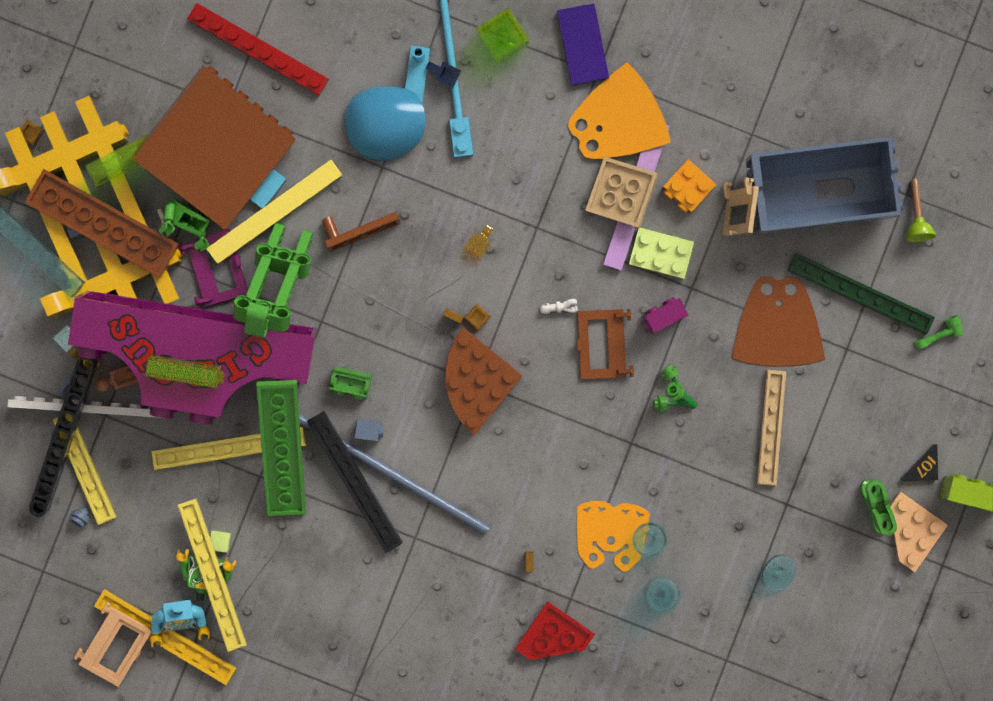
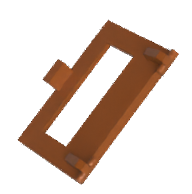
(616, 344)

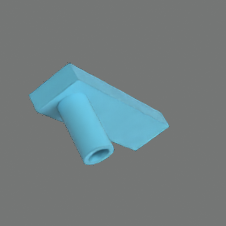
(417, 70)

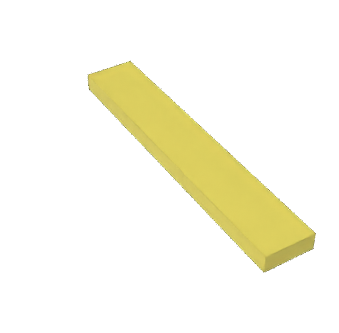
(88, 477)

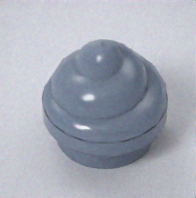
(80, 517)

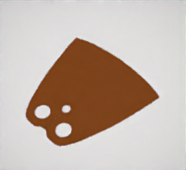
(778, 334)

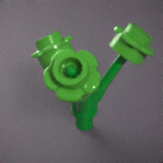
(674, 392)

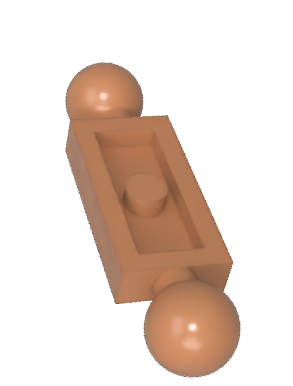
(118, 379)

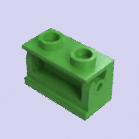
(350, 382)

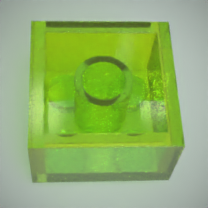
(502, 35)

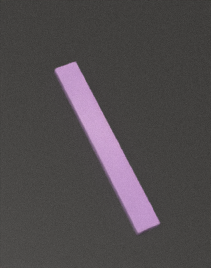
(623, 233)

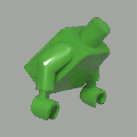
(187, 219)

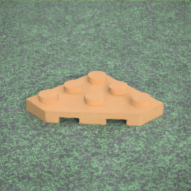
(915, 531)

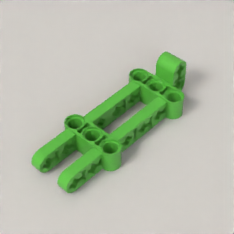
(262, 314)

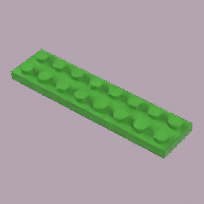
(281, 447)

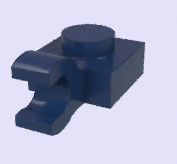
(445, 73)

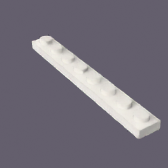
(95, 407)

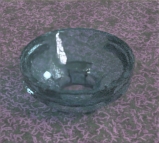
(659, 542)

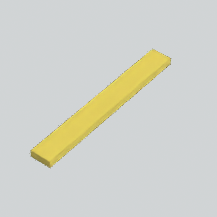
(274, 212)
(210, 451)
(212, 575)

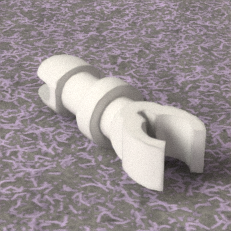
(546, 308)

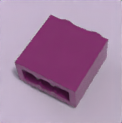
(668, 314)

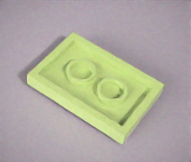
(661, 253)

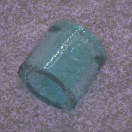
(659, 604)

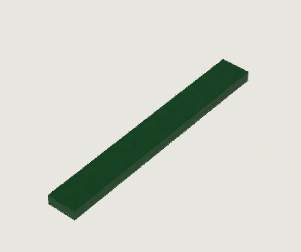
(861, 293)

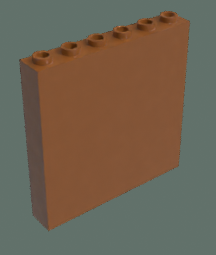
(214, 146)

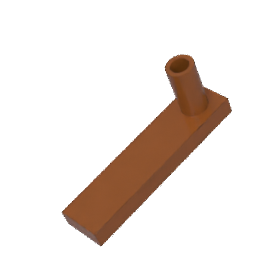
(338, 241)

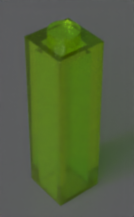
(184, 371)

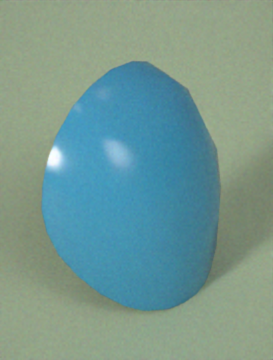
(384, 122)

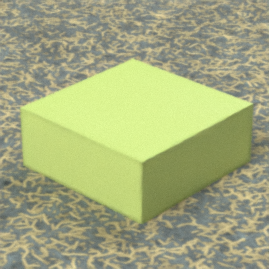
(220, 540)

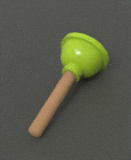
(919, 230)

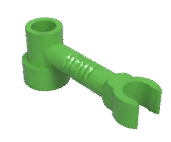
(953, 327)

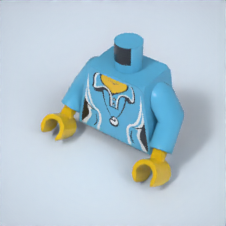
(176, 617)

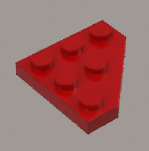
(553, 634)

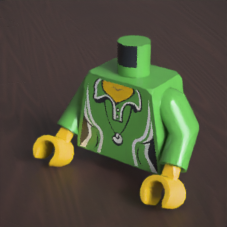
(192, 574)

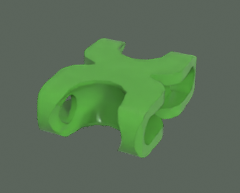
(878, 507)

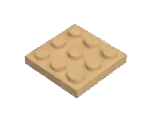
(622, 192)

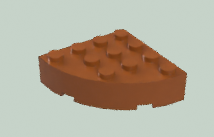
(476, 380)

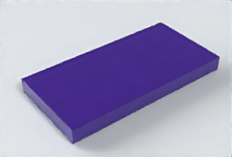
(582, 44)

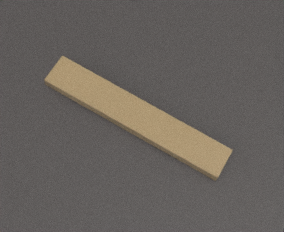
(771, 427)

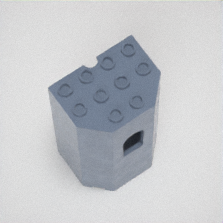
(789, 191)

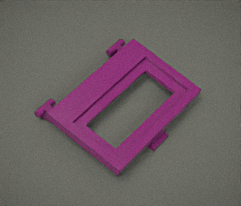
(205, 275)

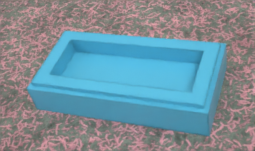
(268, 189)

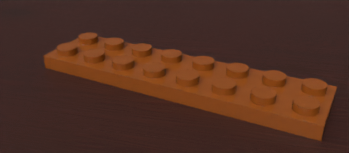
(102, 223)

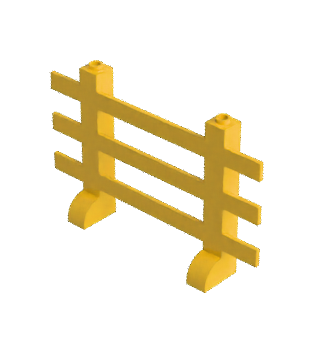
(66, 157)

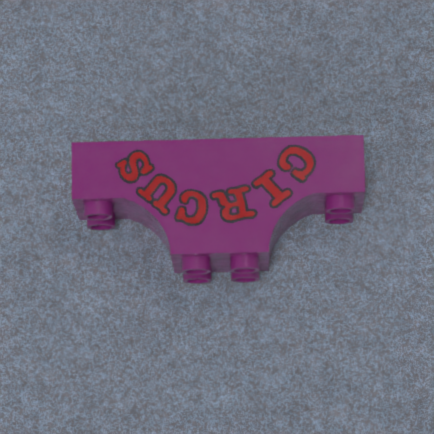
(144, 327)

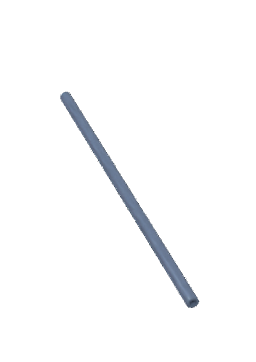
(408, 483)

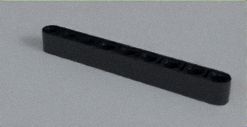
(57, 442)

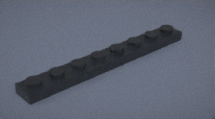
(354, 481)

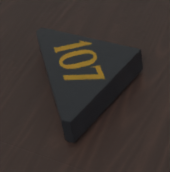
(925, 467)

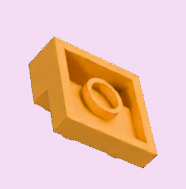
(688, 187)

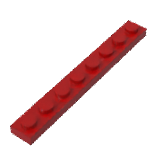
(257, 49)

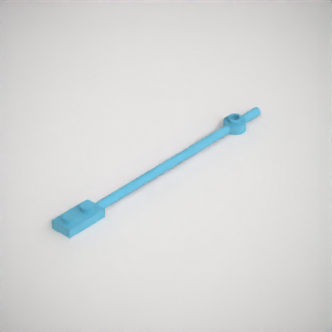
(460, 125)

